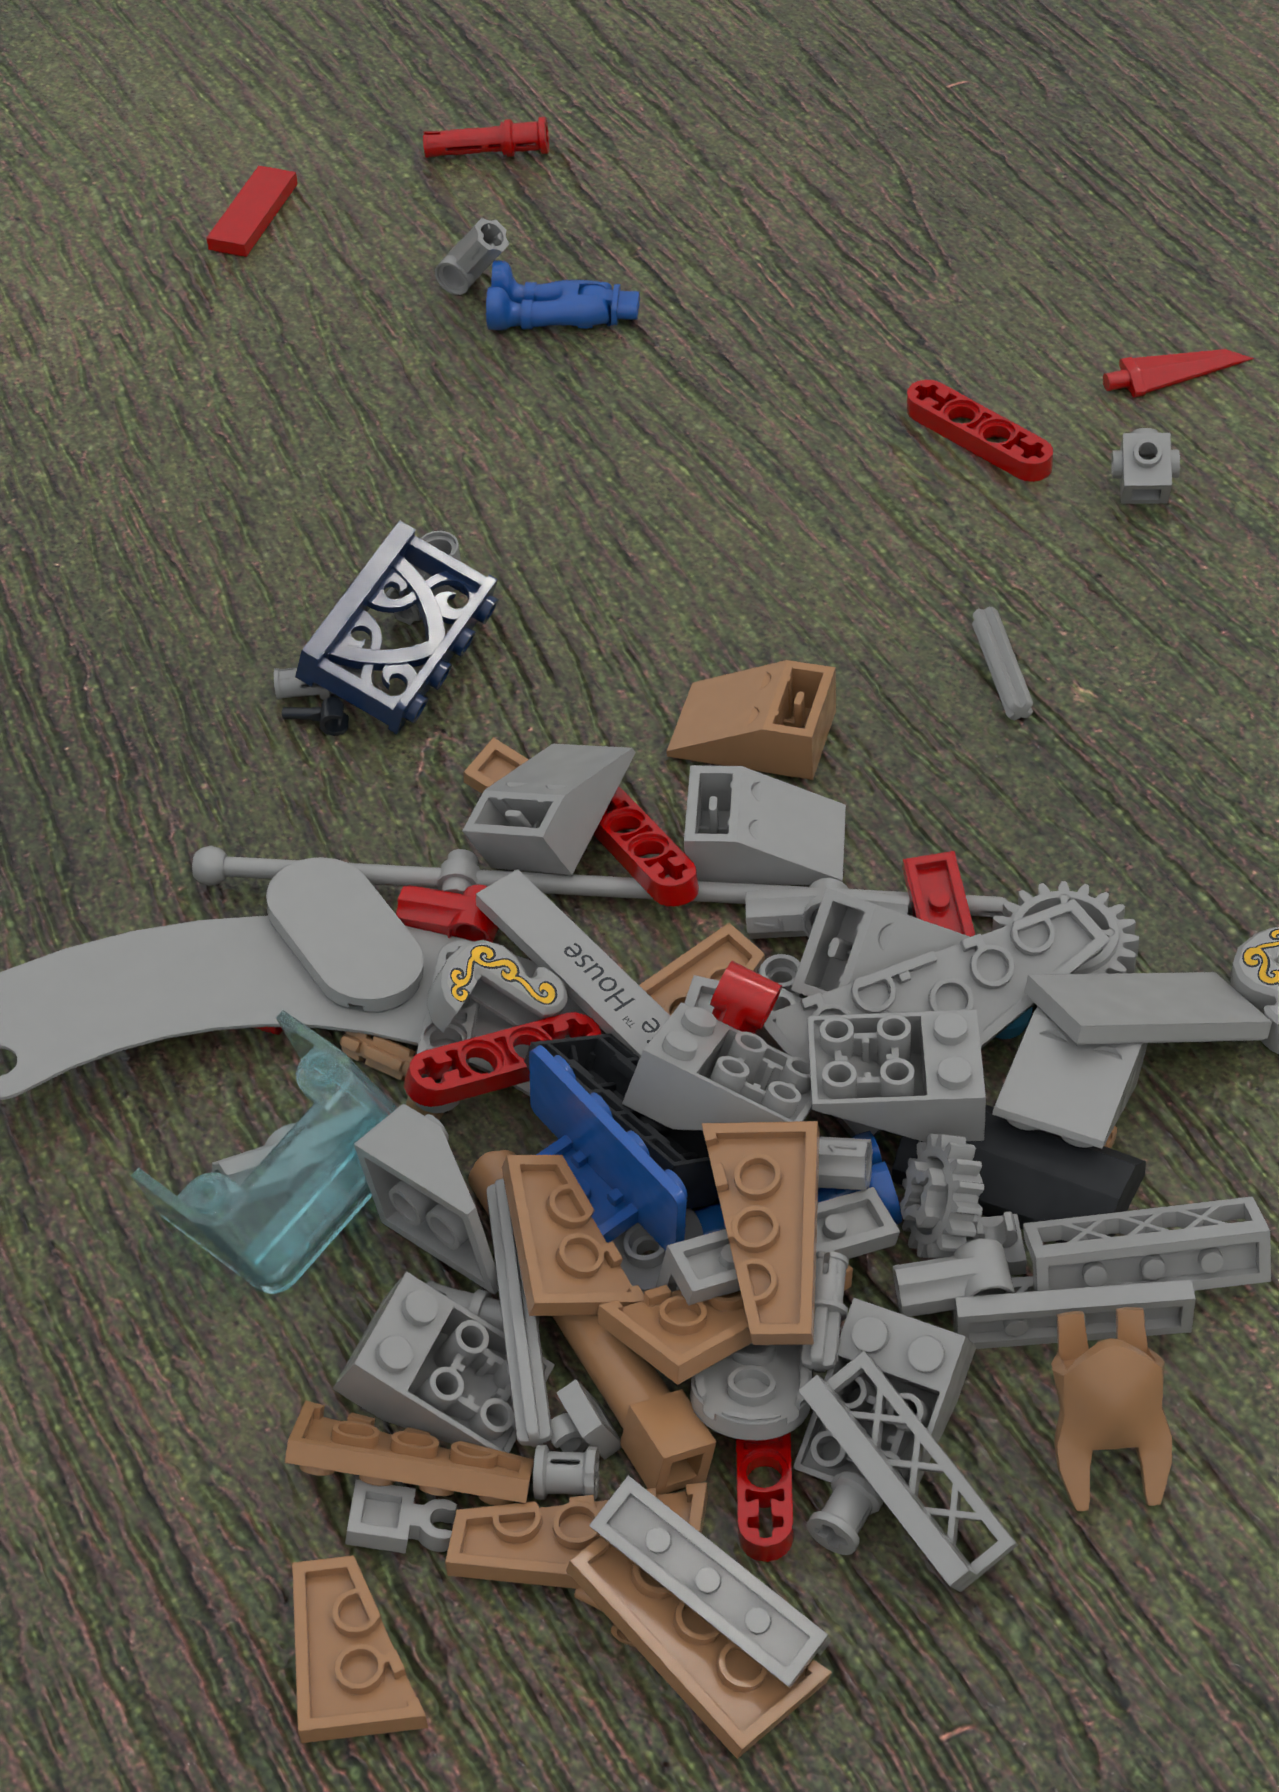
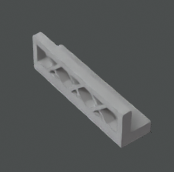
(845, 1225)
(1205, 1250)
(1031, 1317)
(891, 1486)
(710, 1582)

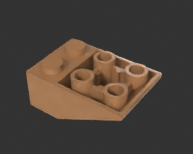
(759, 719)

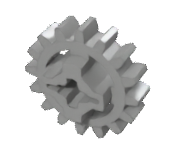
(941, 1195)

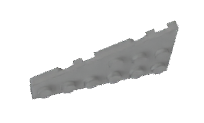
(977, 973)

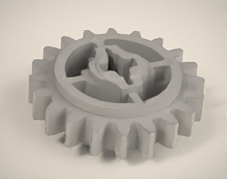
(1115, 957)

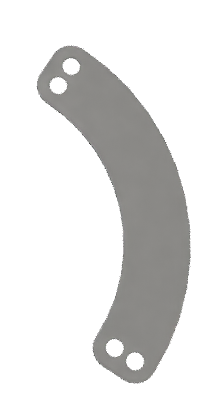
(188, 983)

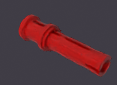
(505, 138)

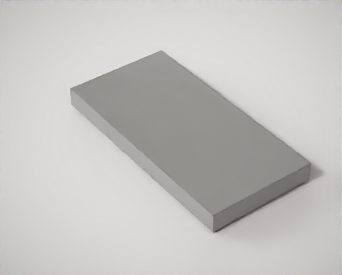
(1147, 1008)

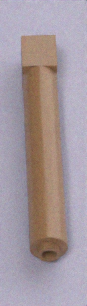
(659, 1426)

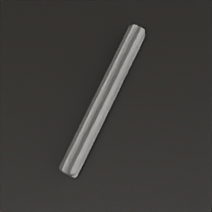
(520, 1329)

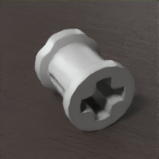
(565, 1472)
(844, 1513)

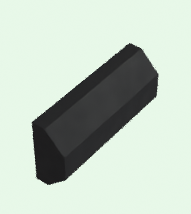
(607, 1068)
(1042, 1174)

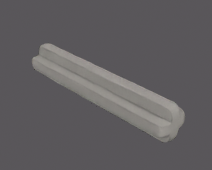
(1002, 663)

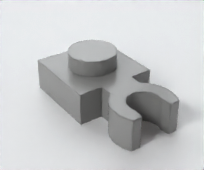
(387, 1517)

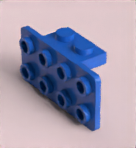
(605, 1159)

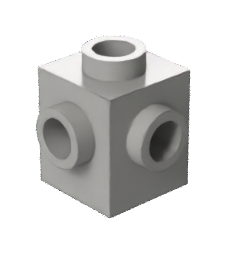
(1145, 466)

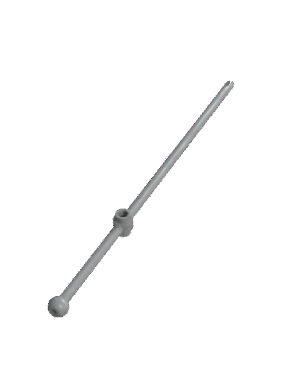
(462, 870)

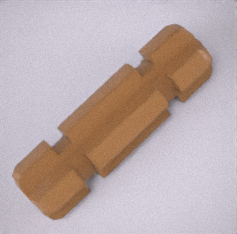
(378, 1052)

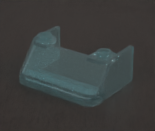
(301, 1190)

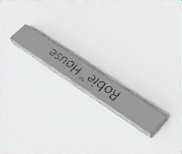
(585, 969)

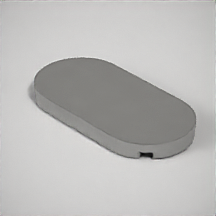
(345, 934)
(753, 1392)

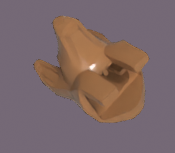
(1109, 1402)

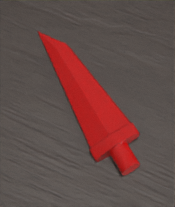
(1153, 373)

